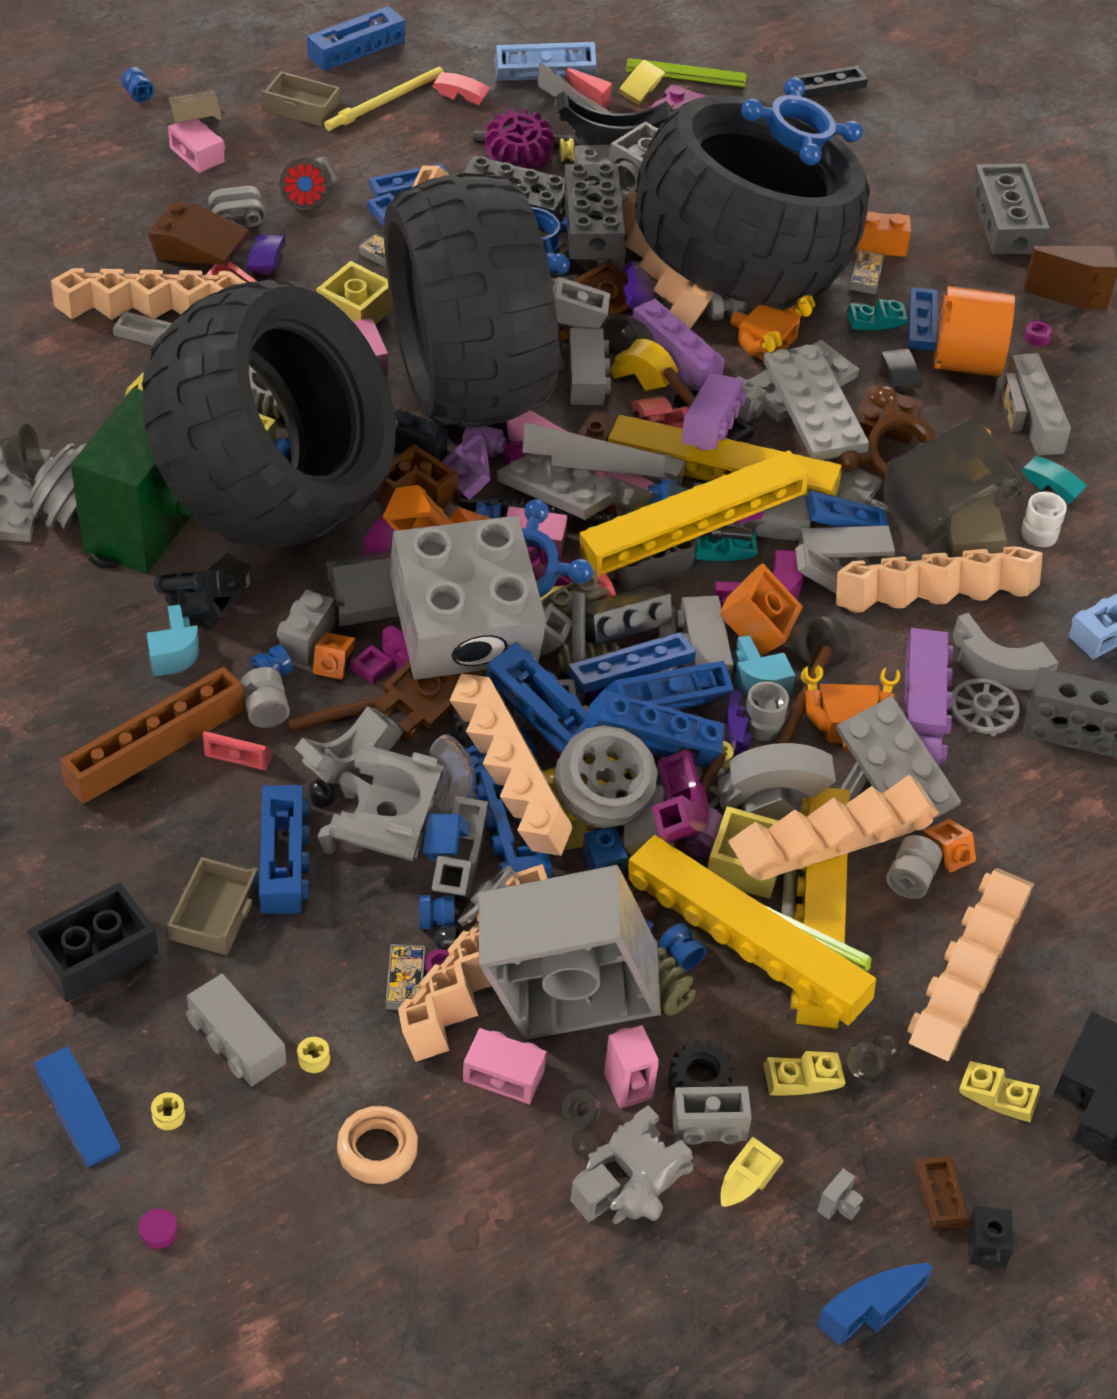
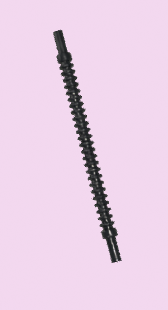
(600, 517)

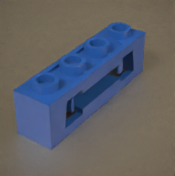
(356, 38)
(678, 687)
(541, 704)
(659, 726)
(502, 839)
(276, 890)

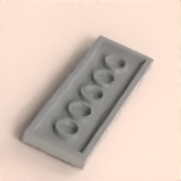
(815, 402)

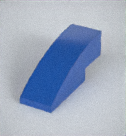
(76, 1106)
(872, 1301)

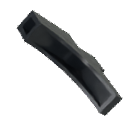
(604, 128)
(1092, 1083)

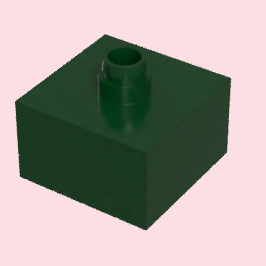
(121, 495)

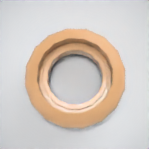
(377, 1118)

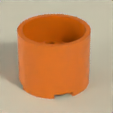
(974, 331)

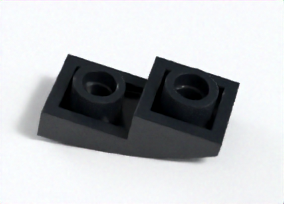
(902, 370)

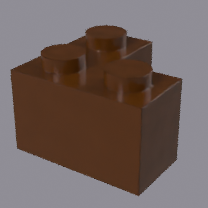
(869, 414)
(420, 469)

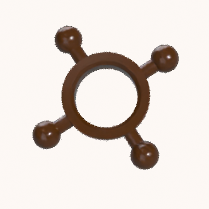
(885, 398)

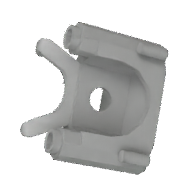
(397, 781)

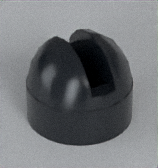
(317, 796)
(446, 935)

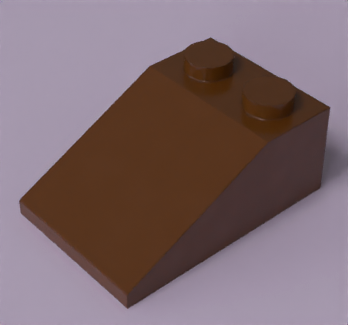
(195, 235)
(1073, 275)

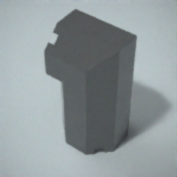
(362, 588)

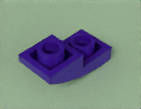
(265, 254)
(639, 286)
(736, 725)

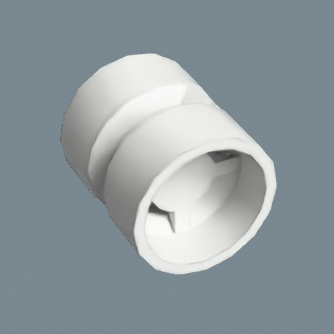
(1043, 519)

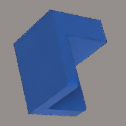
(443, 834)

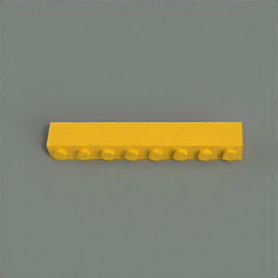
(712, 463)
(693, 513)
(822, 904)
(752, 930)

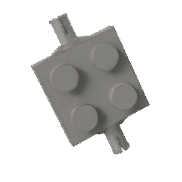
(859, 487)

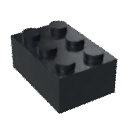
(93, 941)

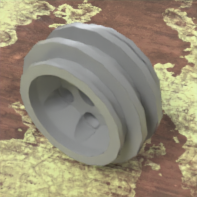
(55, 489)
(596, 802)

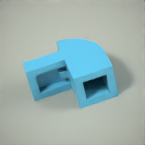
(175, 648)
(755, 669)

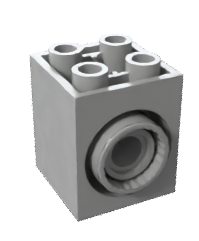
(629, 153)

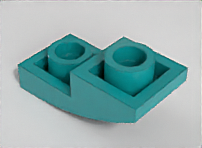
(884, 315)
(1046, 472)
(725, 549)

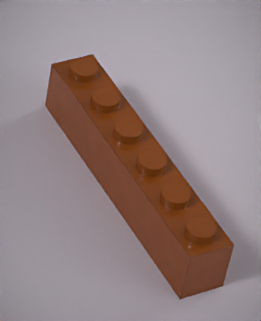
(152, 735)

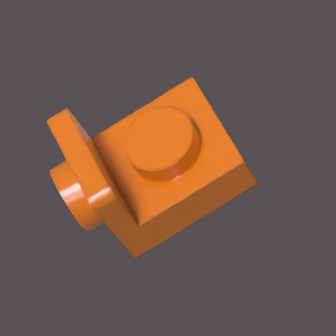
(331, 655)
(954, 842)

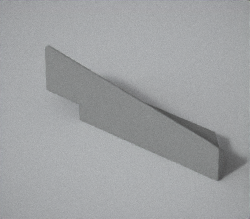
(555, 84)
(589, 453)

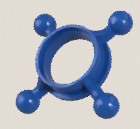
(806, 110)
(557, 263)
(579, 570)

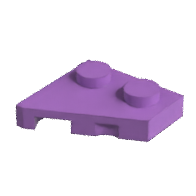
(471, 463)

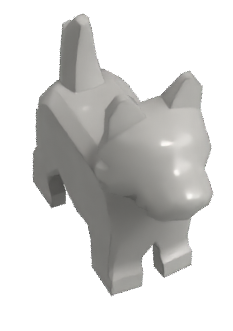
(647, 1163)

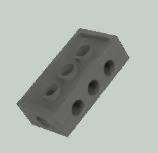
(541, 189)
(1009, 208)
(590, 237)
(1073, 712)

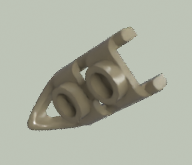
(563, 597)

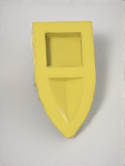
(749, 1172)

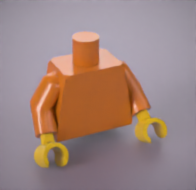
(770, 328)
(839, 702)

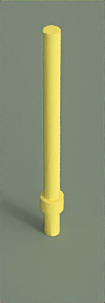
(349, 115)

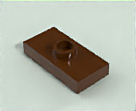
(598, 425)
(941, 1193)

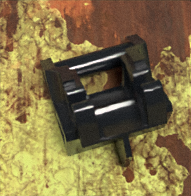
(199, 594)

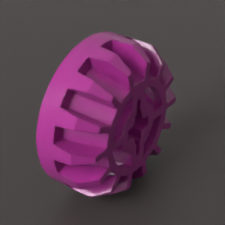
(524, 144)

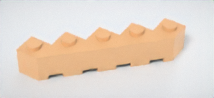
(146, 292)
(687, 297)
(938, 578)
(512, 764)
(833, 829)
(970, 964)
(449, 988)

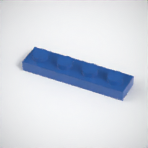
(632, 662)

